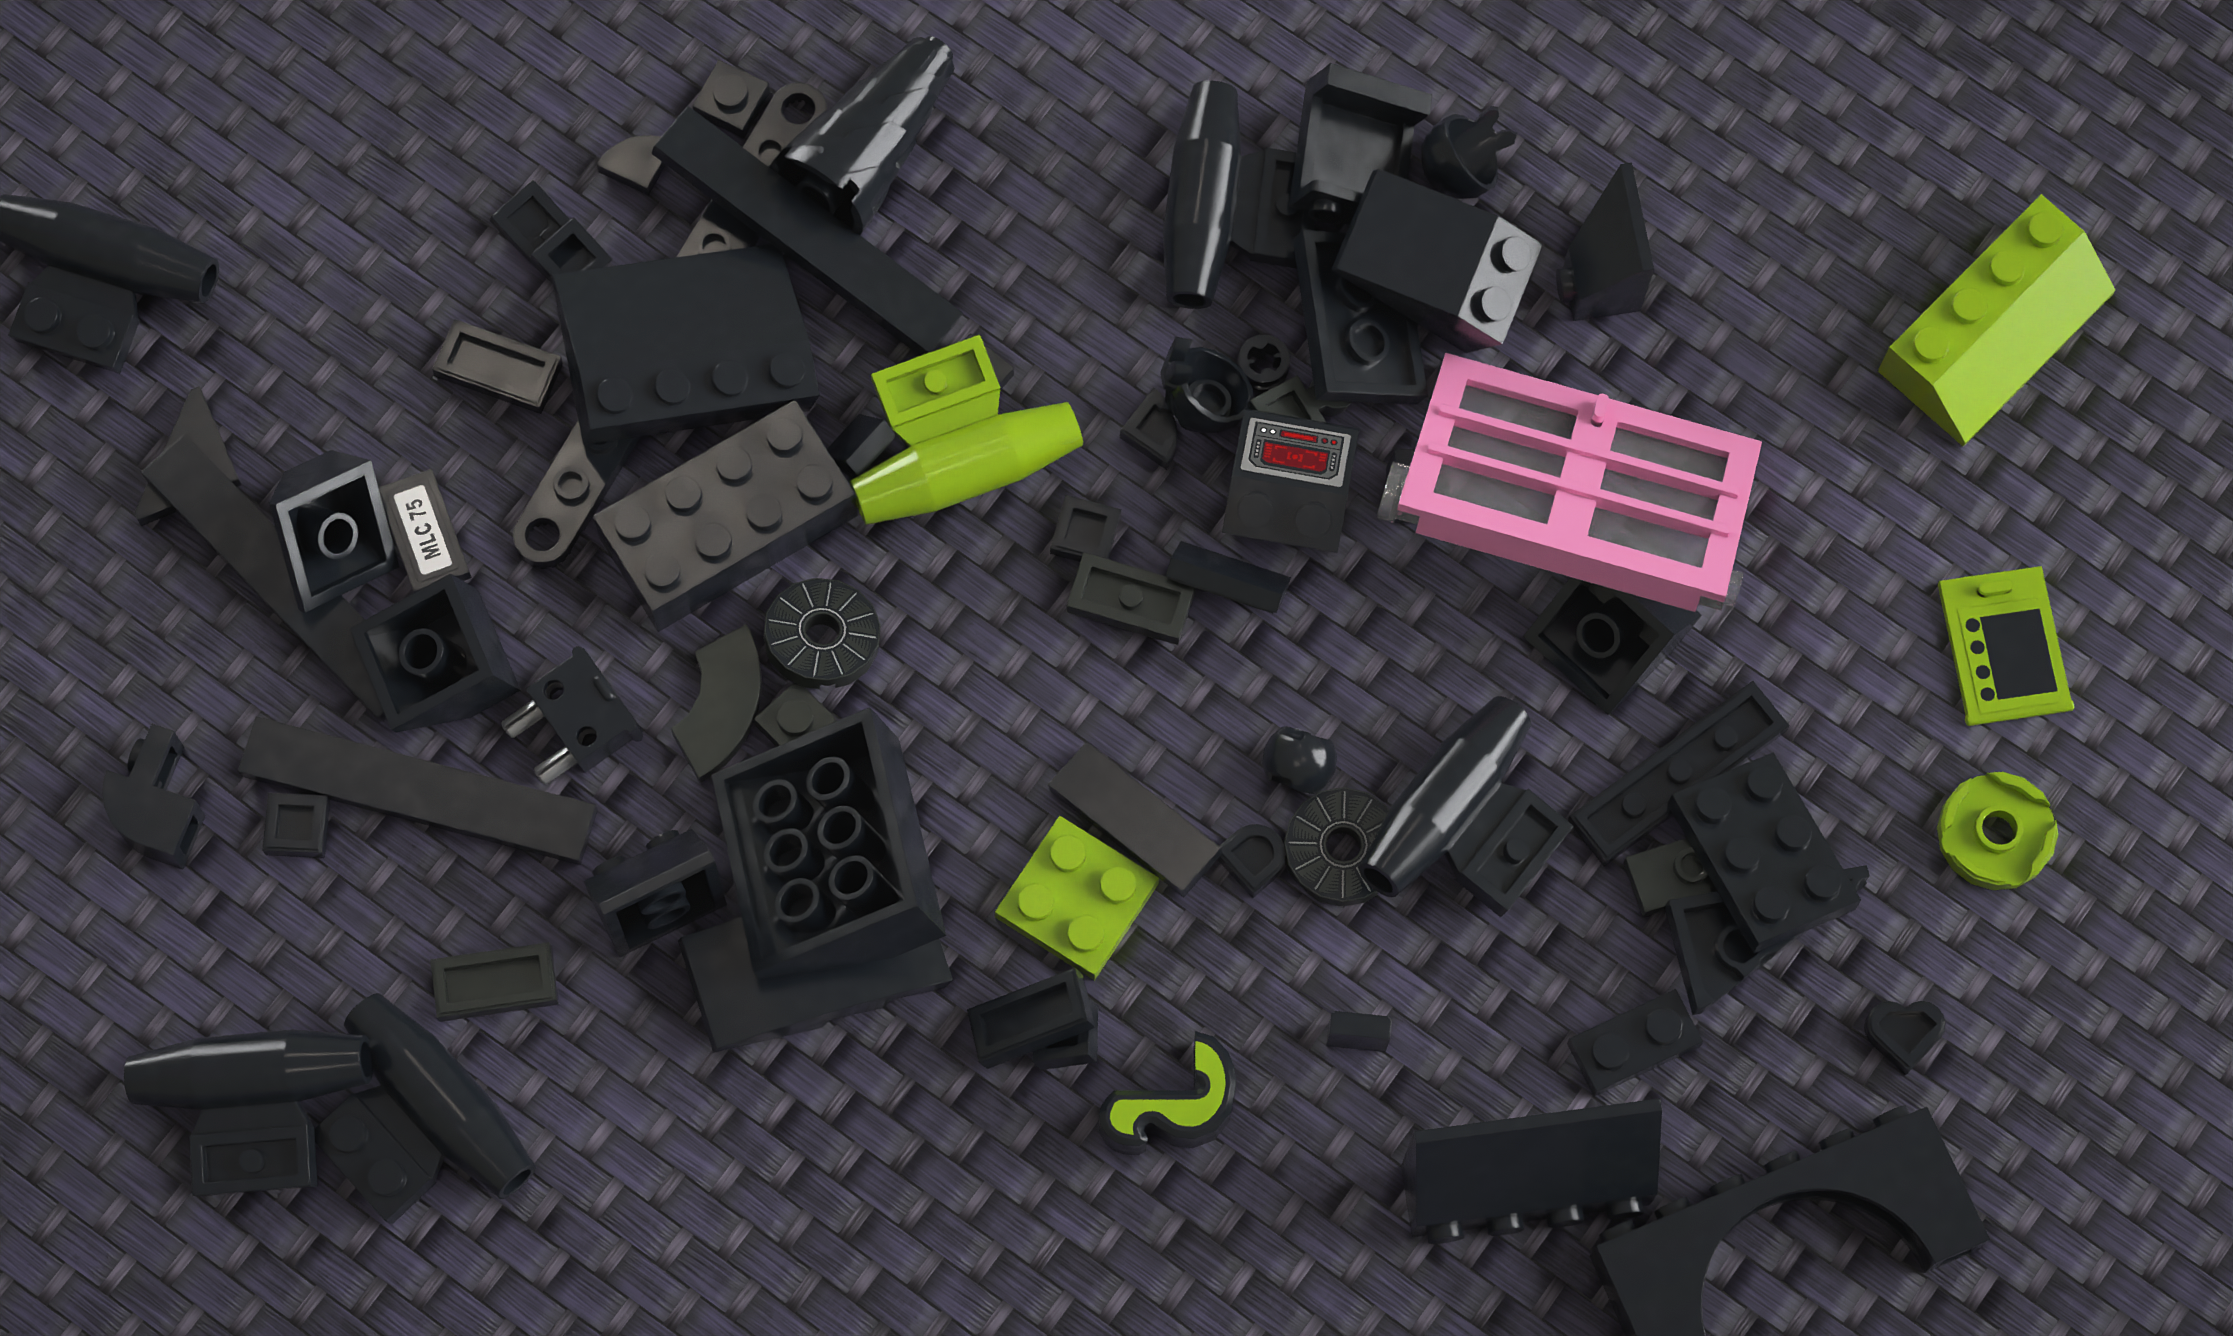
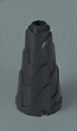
(865, 138)

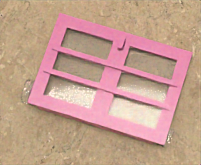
(1577, 485)

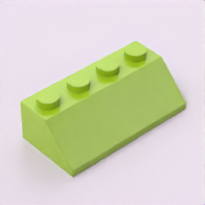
(1999, 321)

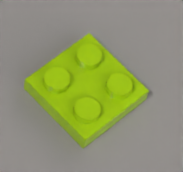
(1076, 897)

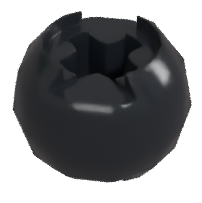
(1299, 760)

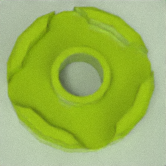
(1978, 858)

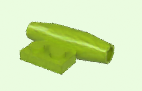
(955, 437)

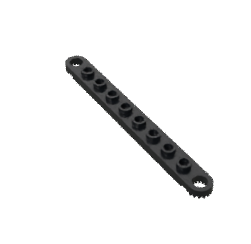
(586, 472)

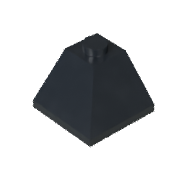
(1610, 255)
(331, 527)

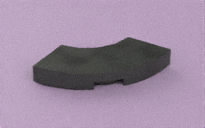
(725, 703)

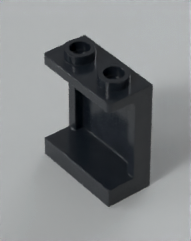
(1345, 133)

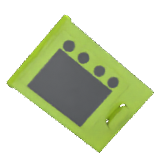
(2005, 646)

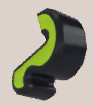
(1174, 1116)

